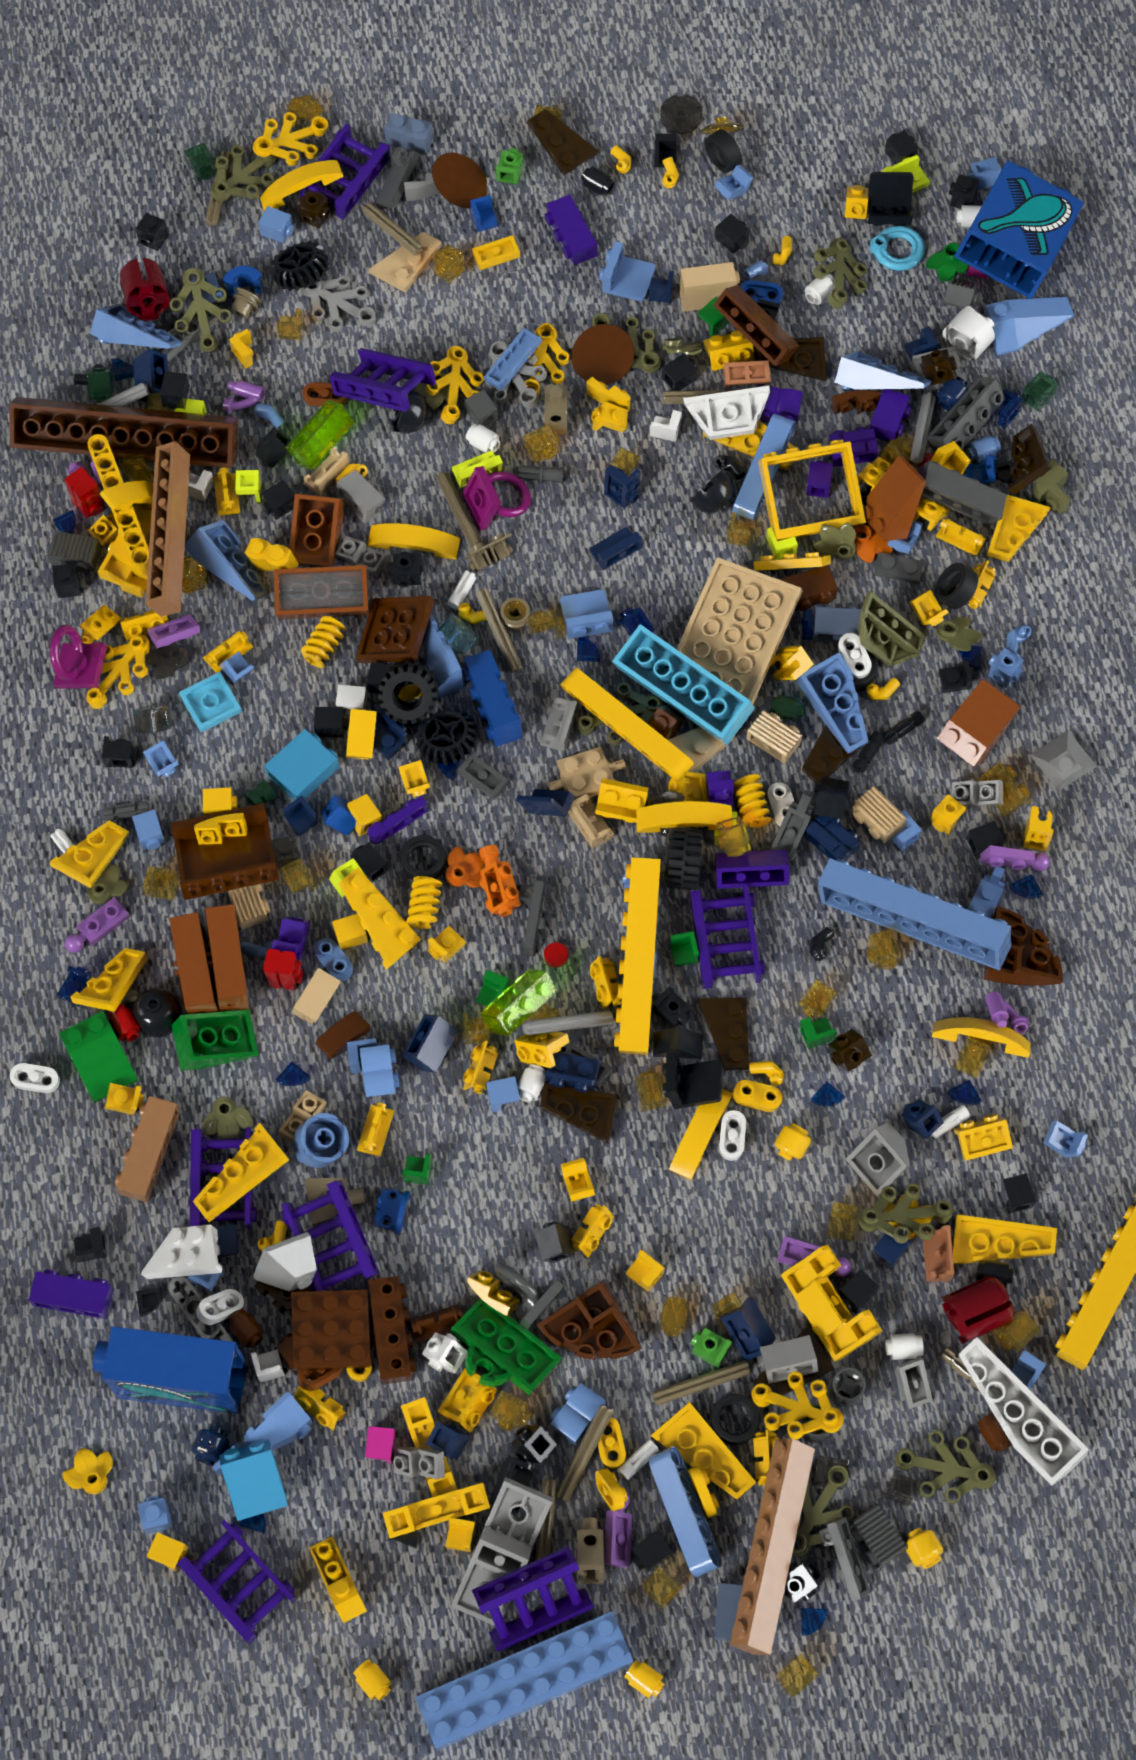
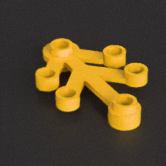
(264, 146)
(543, 357)
(454, 381)
(136, 648)
(800, 1408)

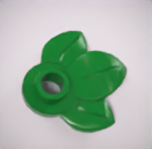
(946, 263)

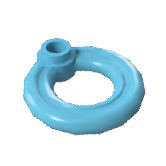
(893, 263)

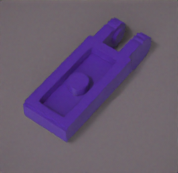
(397, 820)

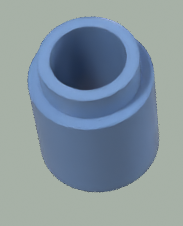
(978, 449)

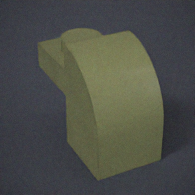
(1049, 487)

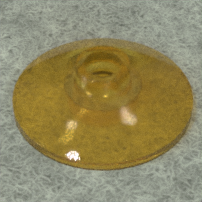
(722, 123)

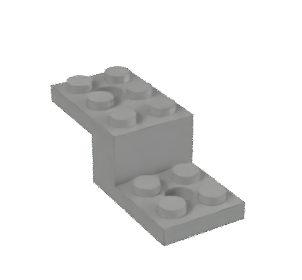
(503, 1543)

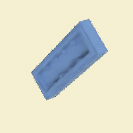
(512, 359)

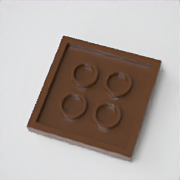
(394, 629)
(330, 1329)

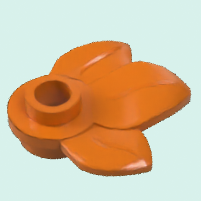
(871, 545)
(466, 865)

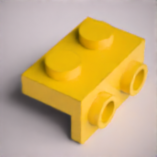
(728, 349)

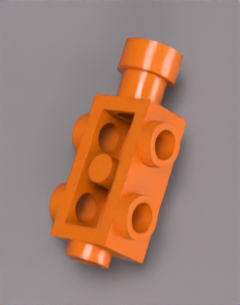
(498, 883)

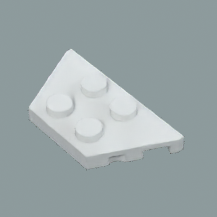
(728, 412)
(186, 1253)

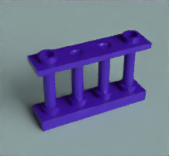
(366, 172)
(380, 393)
(707, 950)
(201, 1168)
(345, 1219)
(524, 1580)
(212, 1586)

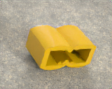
(268, 556)

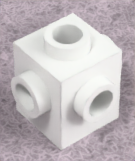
(444, 1352)

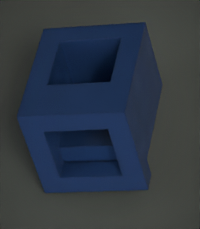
(916, 1113)

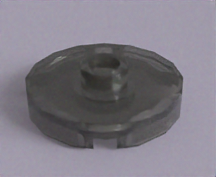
(678, 106)

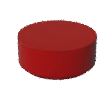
(556, 955)

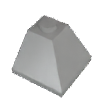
(1063, 760)
(880, 1158)
(288, 1264)

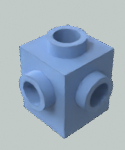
(1006, 667)

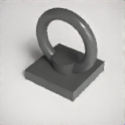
(535, 1299)

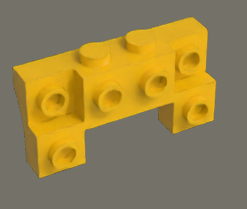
(926, 508)
(117, 564)
(824, 1306)

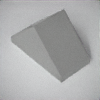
(914, 1382)

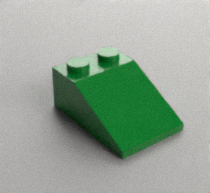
(213, 1039)
(97, 1055)

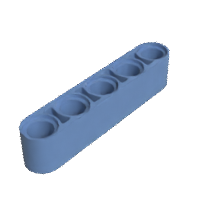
(774, 440)
(685, 1512)

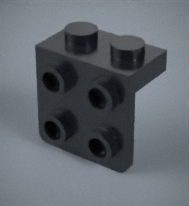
(890, 198)
(691, 1083)

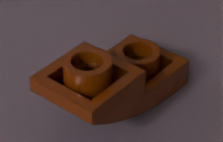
(861, 399)
(348, 1029)

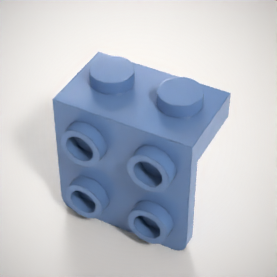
(626, 275)
(586, 614)

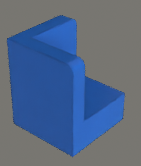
(483, 213)
(338, 815)

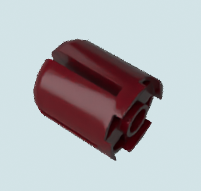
(151, 287)
(978, 1308)

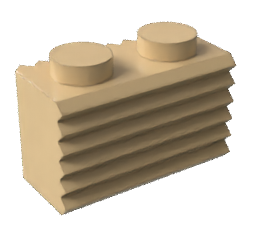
(774, 736)
(878, 815)
(249, 906)

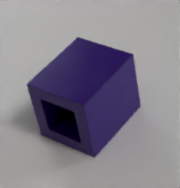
(819, 479)

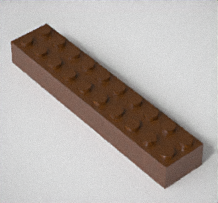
(129, 431)

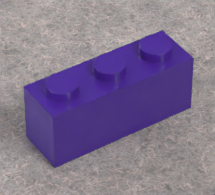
(570, 230)
(752, 869)
(71, 1294)

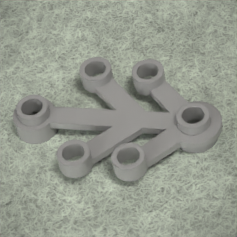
(338, 299)
(525, 392)

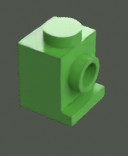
(512, 163)
(714, 1355)

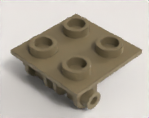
(496, 543)

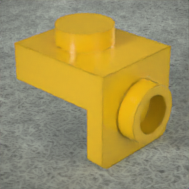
(856, 202)
(610, 417)
(928, 609)
(414, 778)
(946, 814)
(577, 1179)

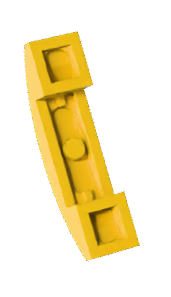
(299, 178)
(125, 494)
(414, 538)
(681, 814)
(980, 1028)
(698, 1136)
(420, 1426)
(436, 1510)

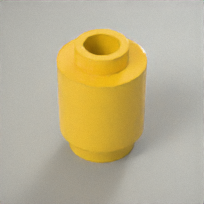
(644, 1679)
(372, 1680)

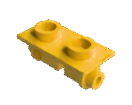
(225, 493)
(960, 537)
(985, 578)
(98, 624)
(139, 624)
(227, 649)
(602, 972)
(482, 1058)
(375, 1129)
(598, 1220)
(325, 1412)
(763, 1446)

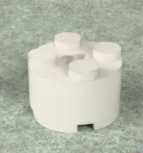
(969, 333)

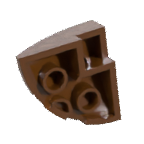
(1029, 957)
(592, 1326)

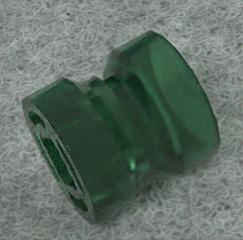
(260, 794)

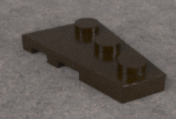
(561, 142)
(806, 360)
(1029, 459)
(825, 757)
(729, 1029)
(584, 1110)
(823, 1362)

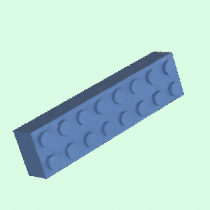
(915, 913)
(524, 1680)

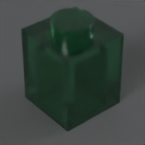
(201, 162)
(100, 383)
(1039, 391)

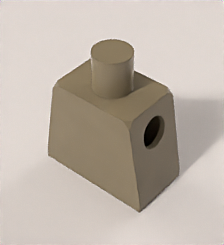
(556, 404)
(317, 1187)
(590, 1553)

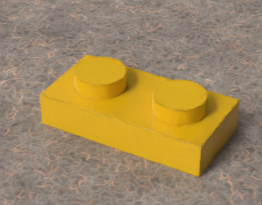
(496, 252)

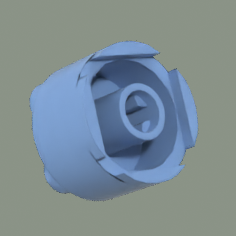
(330, 1131)

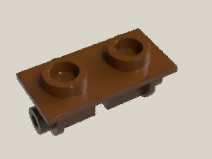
(438, 1321)

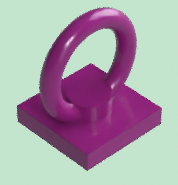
(484, 501)
(78, 662)

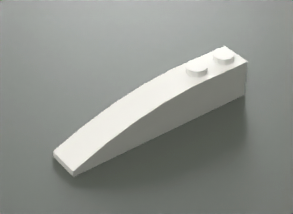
(1023, 1417)

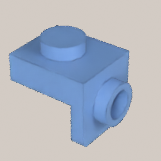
(735, 184)
(906, 545)
(161, 759)
(1065, 1140)

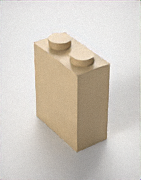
(704, 283)

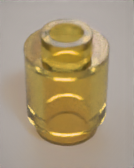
(673, 1316)

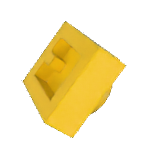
(241, 349)
(445, 944)
(124, 1098)

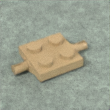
(584, 772)

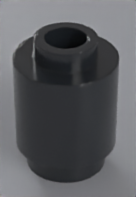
(597, 181)
(995, 1269)

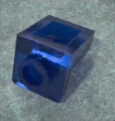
(1009, 409)
(633, 618)
(74, 982)

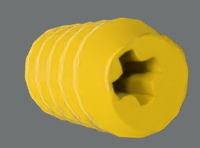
(321, 639)
(749, 801)
(422, 902)

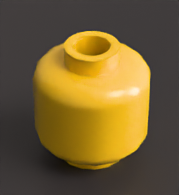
(792, 1142)
(923, 1548)

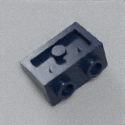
(621, 487)
(389, 735)
(573, 1071)

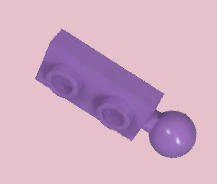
(1014, 858)
(97, 926)
(794, 1251)
(618, 1537)

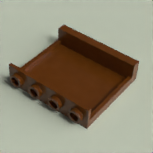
(229, 865)

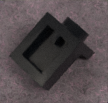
(956, 678)

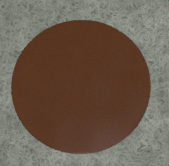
(459, 179)
(603, 353)

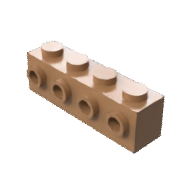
(147, 1149)

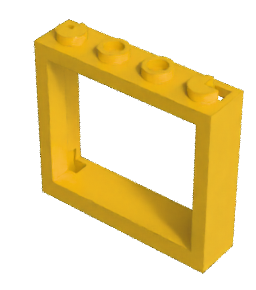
(813, 451)

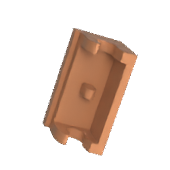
(746, 373)
(939, 1256)

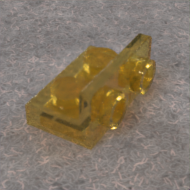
(1013, 793)

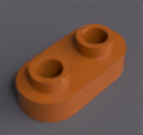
(324, 393)
(319, 1378)

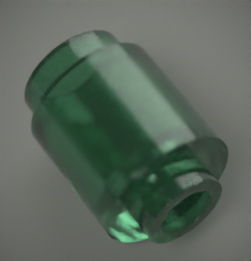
(787, 707)

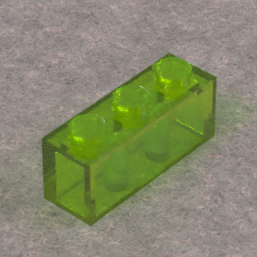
(320, 435)
(518, 1002)

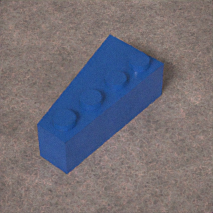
(492, 696)

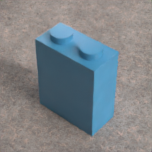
(302, 765)
(253, 1479)

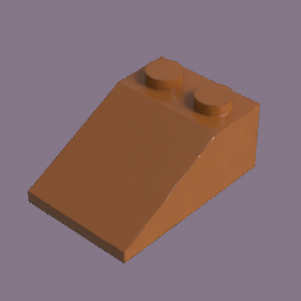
(894, 501)
(316, 529)
(979, 723)

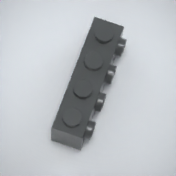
(968, 414)
(962, 493)

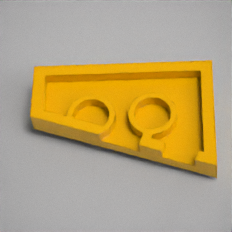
(1015, 527)
(792, 561)
(92, 855)
(113, 983)

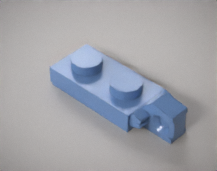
(988, 893)

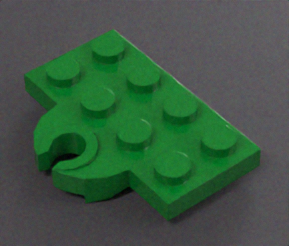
(503, 1349)

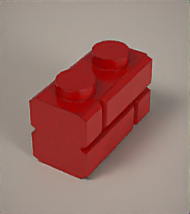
(84, 493)
(282, 969)

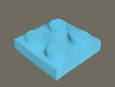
(210, 702)

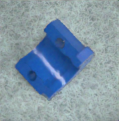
(242, 276)
(983, 472)
(391, 1209)

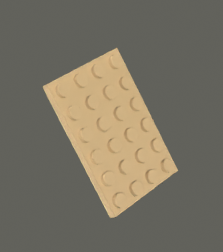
(739, 625)

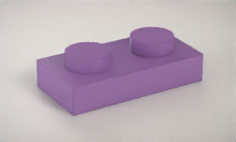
(173, 631)

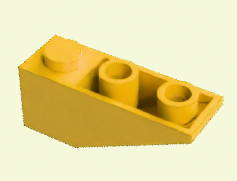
(337, 1579)

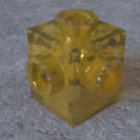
(448, 263)
(193, 576)

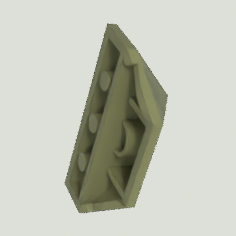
(887, 632)

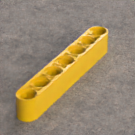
(112, 476)
(627, 724)

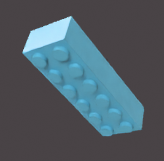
(683, 684)

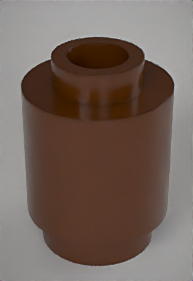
(246, 1328)
(993, 1433)

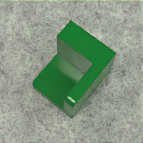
(713, 317)
(684, 949)
(492, 988)
(816, 1032)
(417, 1169)

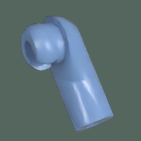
(268, 412)
(1017, 636)

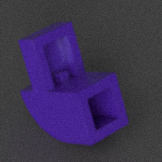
(720, 787)
(292, 936)

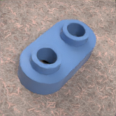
(332, 958)

